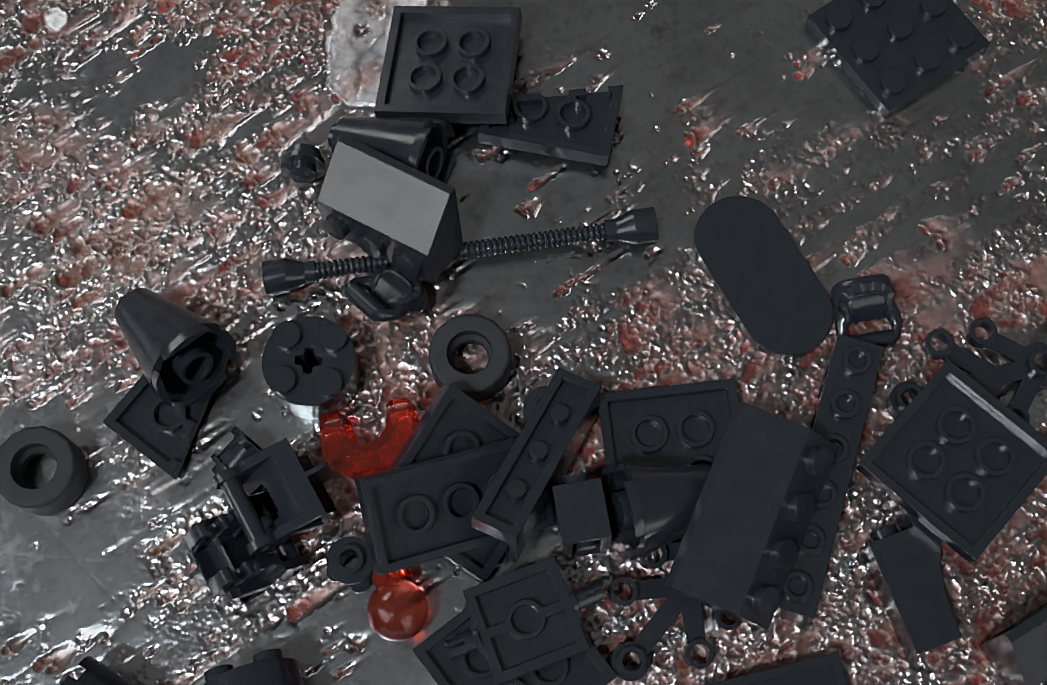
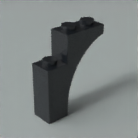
(910, 583)

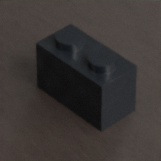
(581, 517)

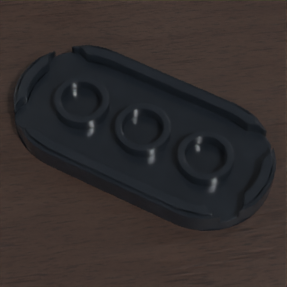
(762, 277)

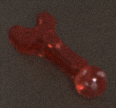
(397, 605)

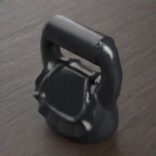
(390, 294)
(863, 301)

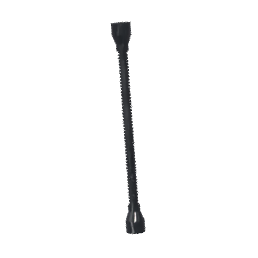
(632, 227)

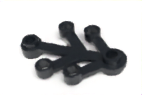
(983, 372)
(662, 619)

